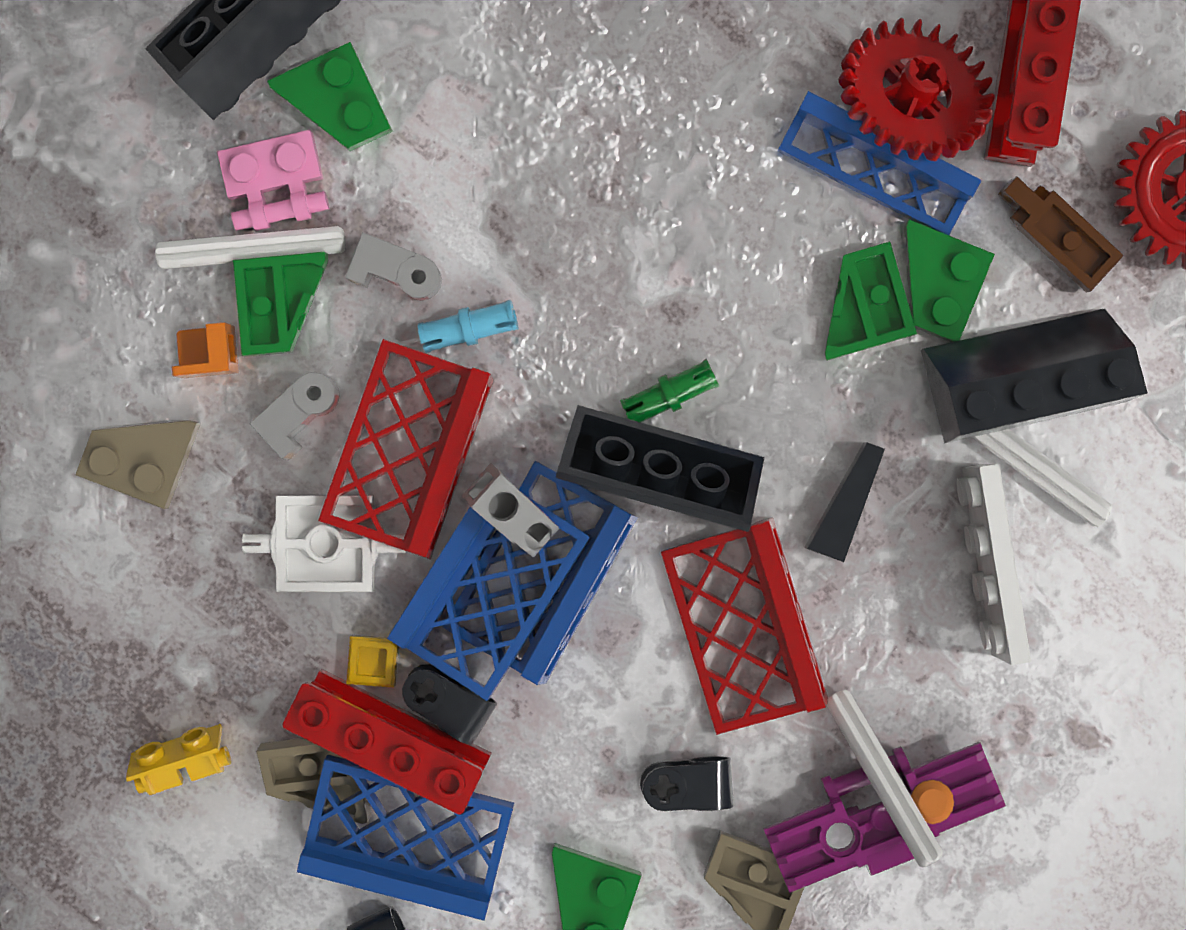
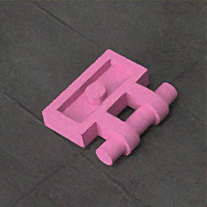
(268, 167)

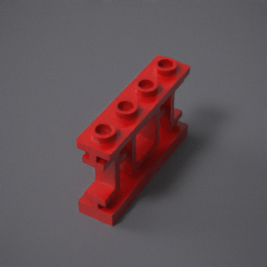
(1031, 79)
(386, 740)

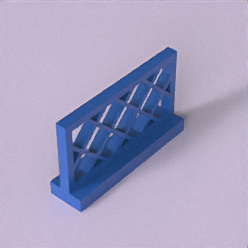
(449, 574)
(576, 592)
(395, 875)

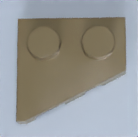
(139, 459)
(293, 772)
(751, 883)

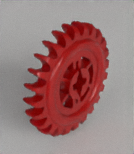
(918, 74)
(1143, 188)

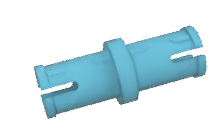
(468, 326)

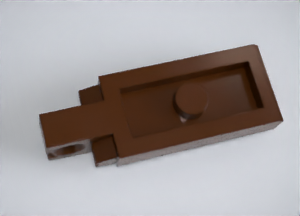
(1061, 233)

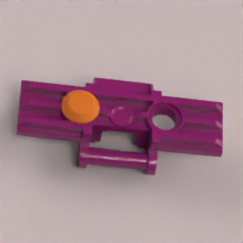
(944, 790)

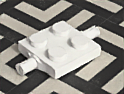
(318, 555)

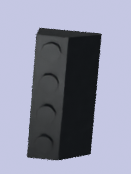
(227, 44)
(1032, 374)
(661, 468)

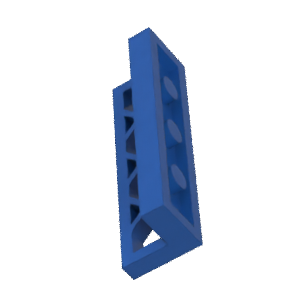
(836, 123)

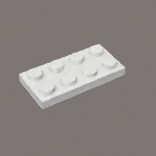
(997, 574)

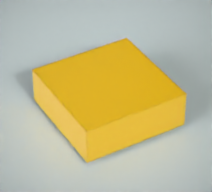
(372, 661)

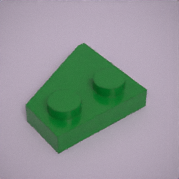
(335, 97)
(943, 280)
(275, 300)
(868, 303)
(592, 890)

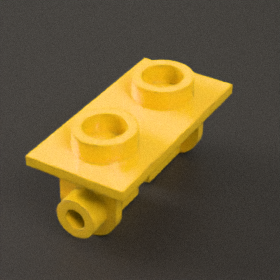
(157, 764)

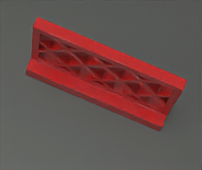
(446, 463)
(784, 613)

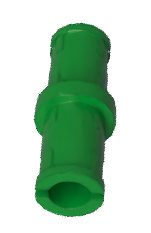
(670, 392)

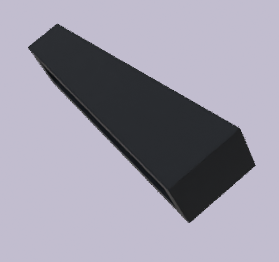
(839, 521)

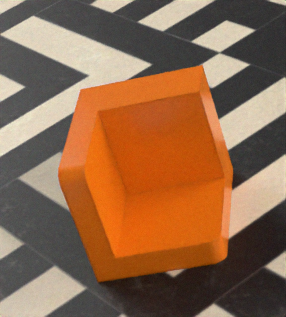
(206, 351)

